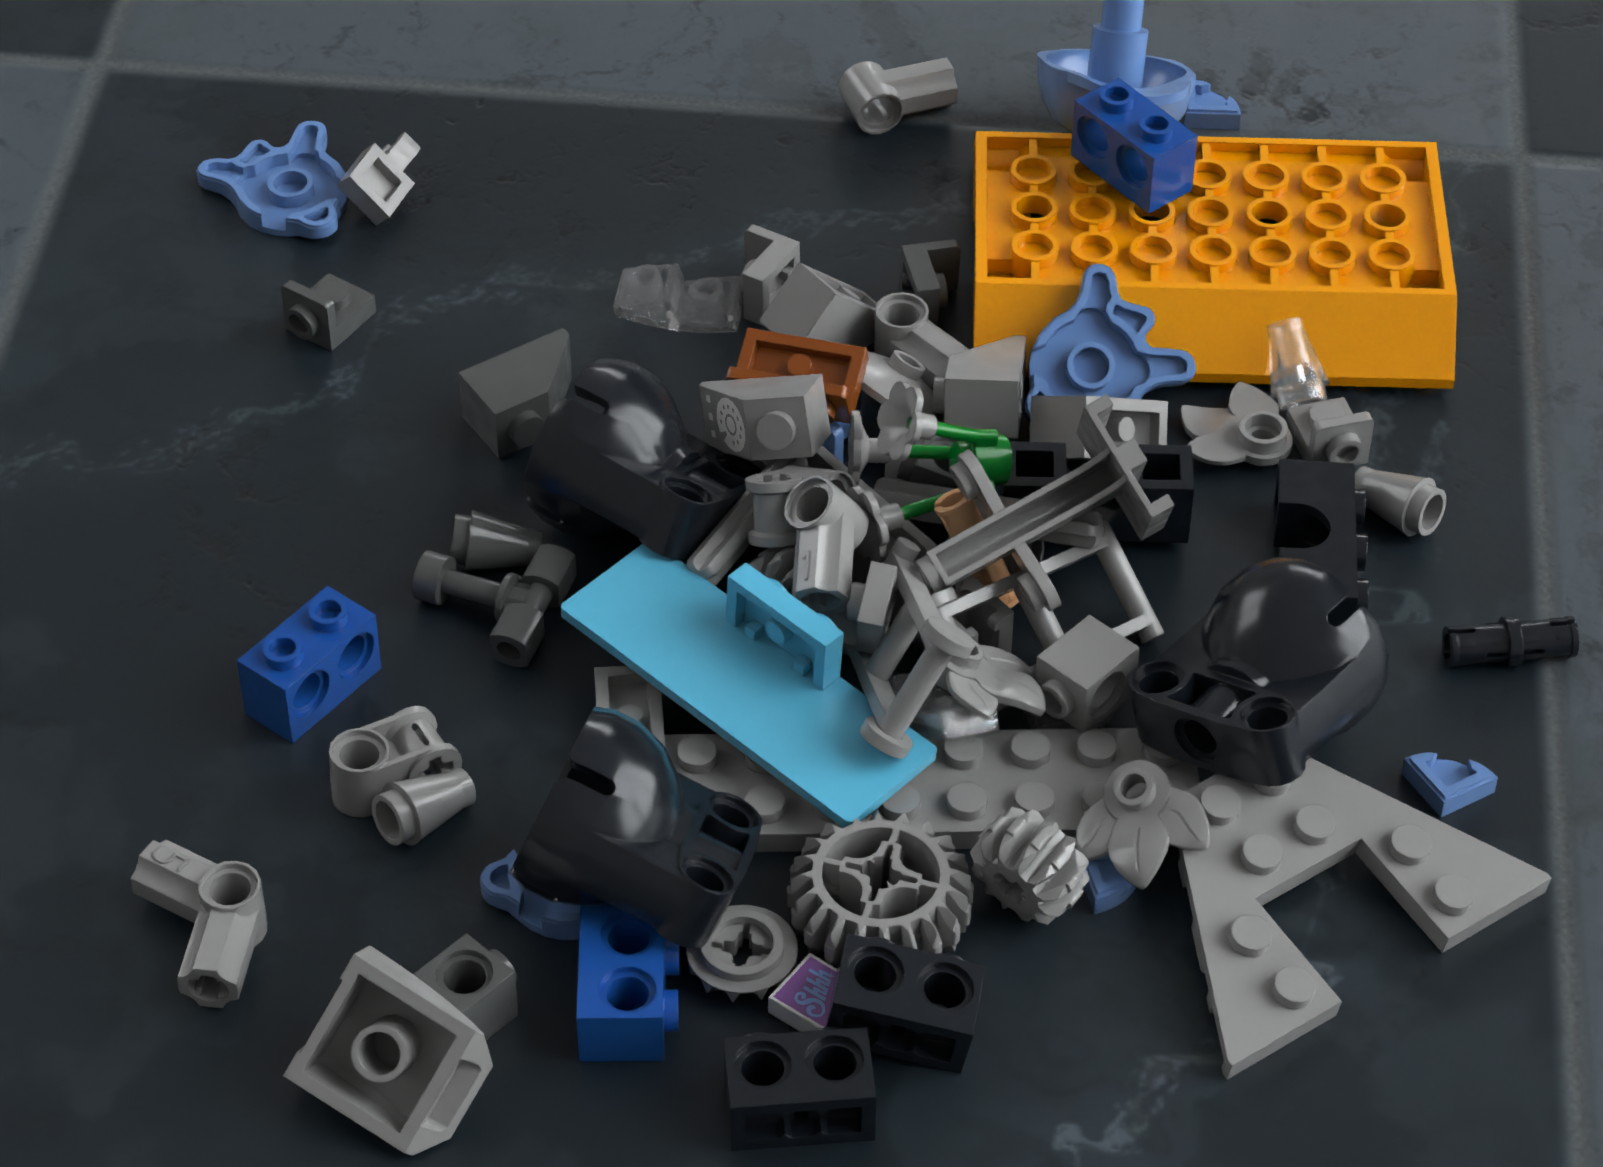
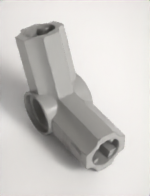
(226, 913)

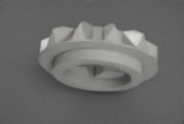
(771, 945)

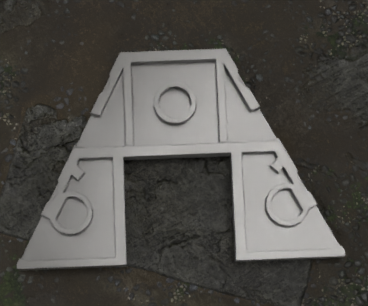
(1285, 835)

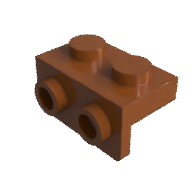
(783, 354)

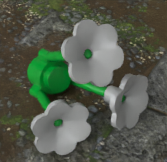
(900, 428)

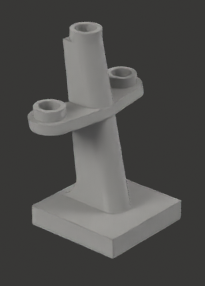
(1009, 530)

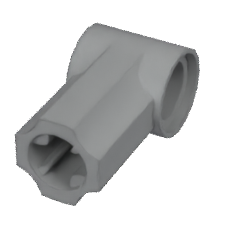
(883, 96)
(905, 326)
(826, 534)

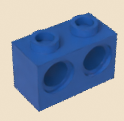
(1133, 145)
(309, 664)
(623, 987)

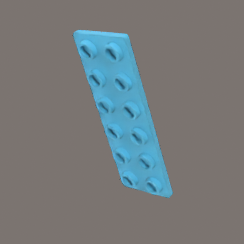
(752, 672)

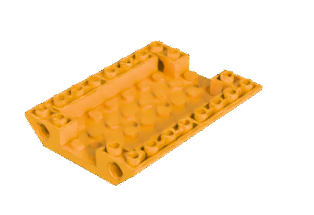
(1351, 253)

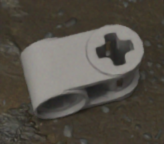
(769, 499)
(386, 753)

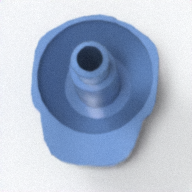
(1115, 51)

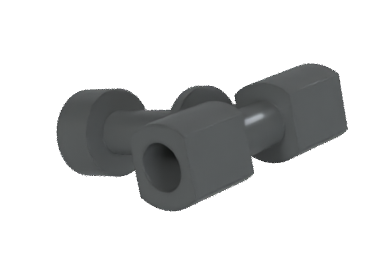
(516, 600)

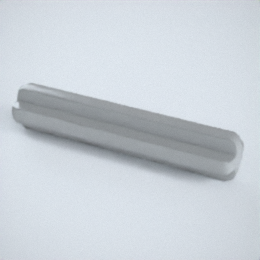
(730, 535)

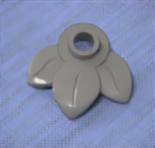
(1242, 432)
(992, 678)
(1142, 828)

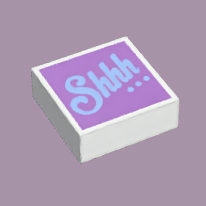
(805, 995)

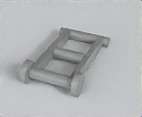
(1044, 622)
(941, 639)

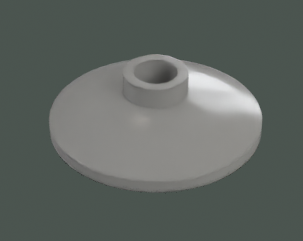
(885, 372)

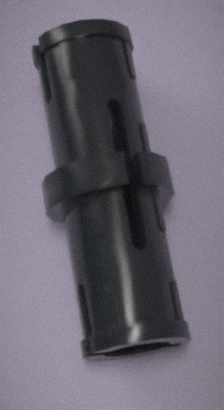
(1510, 641)

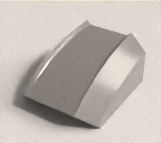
(393, 1055)

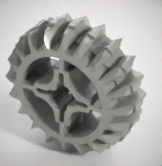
(882, 884)

